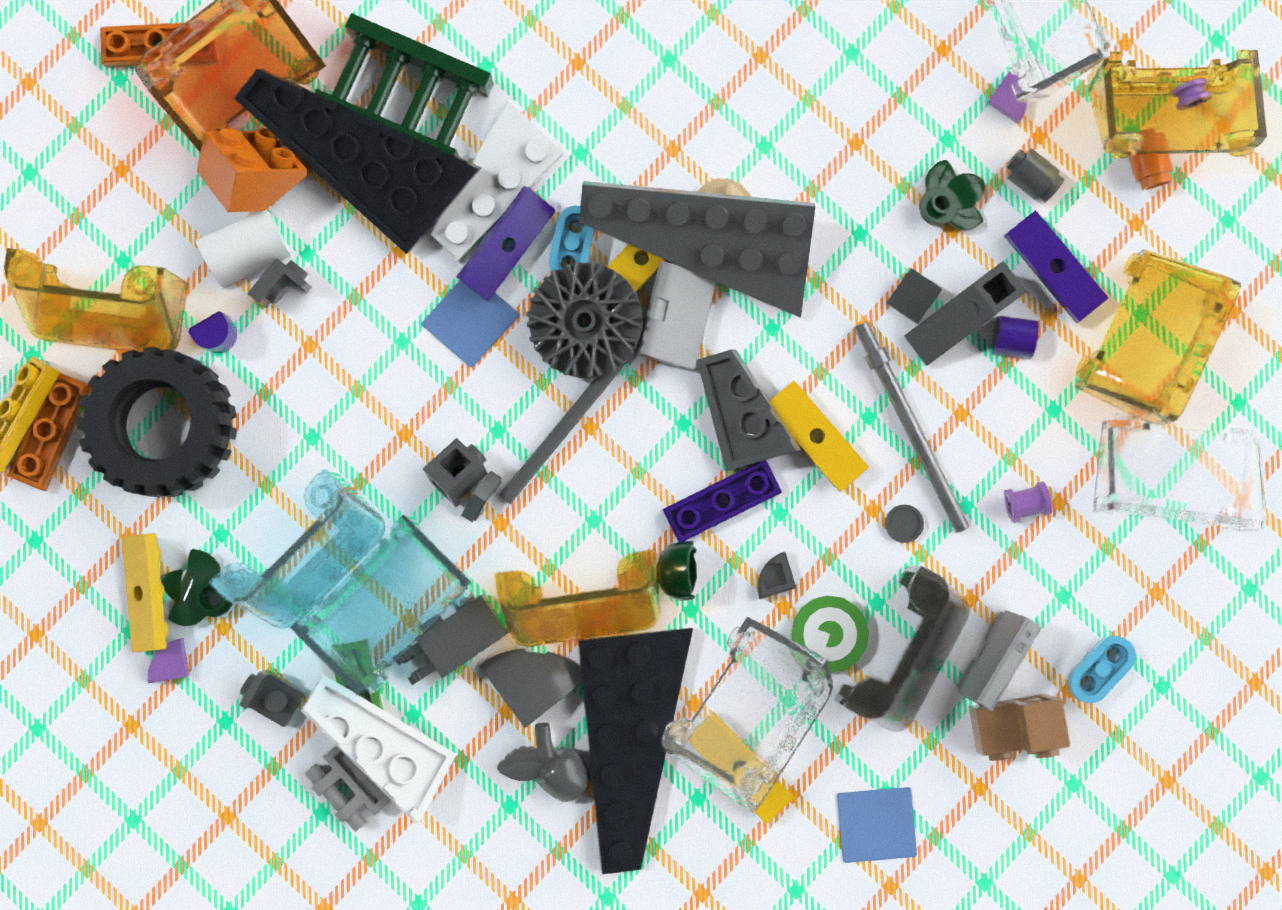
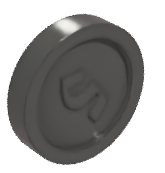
(904, 523)

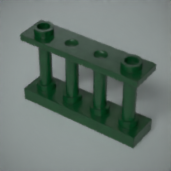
(401, 51)

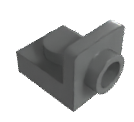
(272, 284)
(271, 697)

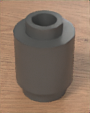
(1034, 174)

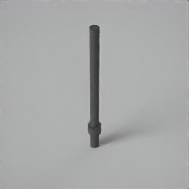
(560, 432)

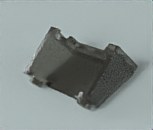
(943, 618)

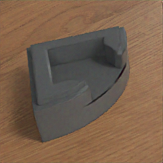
(481, 495)
(775, 577)

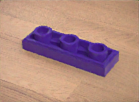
(520, 226)
(1072, 285)
(700, 510)

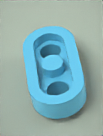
(570, 244)
(1100, 670)

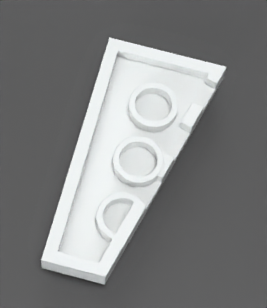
(510, 158)
(386, 750)

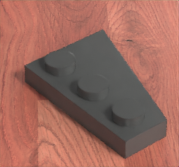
(742, 413)

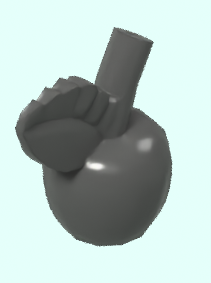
(557, 771)

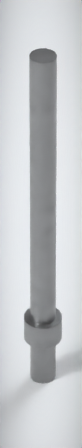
(878, 359)

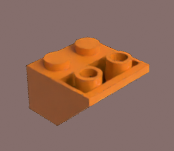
(248, 168)

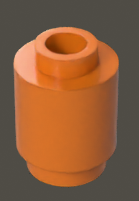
(1151, 170)

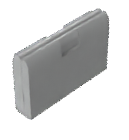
(676, 316)
(999, 660)

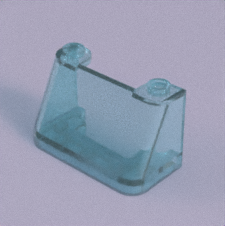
(315, 562)
(384, 606)

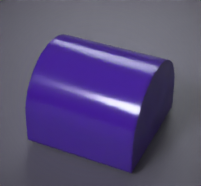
(214, 333)
(1015, 337)

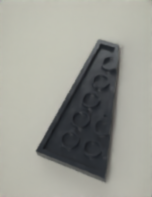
(377, 168)
(628, 703)

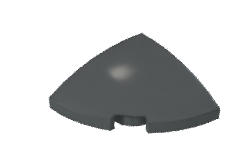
(531, 681)

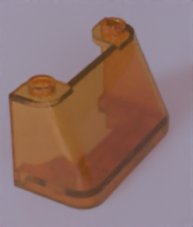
(214, 55)

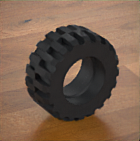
(109, 409)

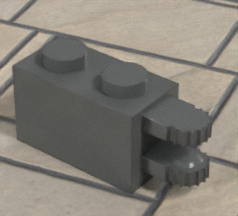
(457, 638)

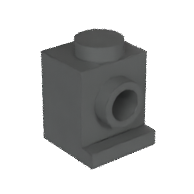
(444, 467)

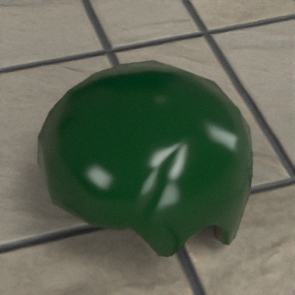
(678, 570)

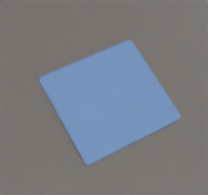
(469, 323)
(877, 825)

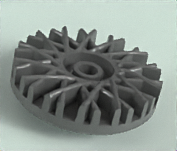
(613, 327)

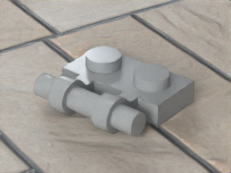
(365, 790)

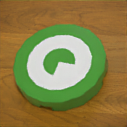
(832, 629)

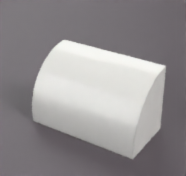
(243, 248)

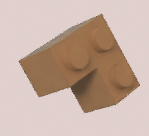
(1020, 723)

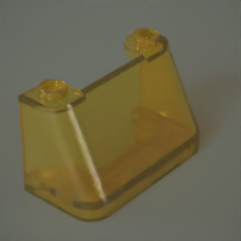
(1141, 115)
(141, 316)
(1159, 337)
(584, 615)

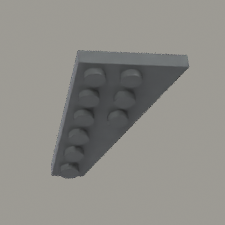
(732, 239)

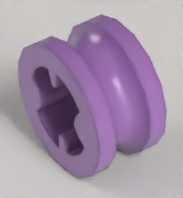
(1191, 94)

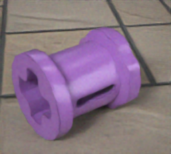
(1028, 502)

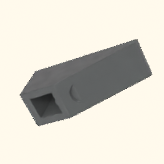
(965, 313)

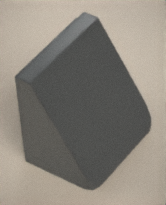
(914, 296)

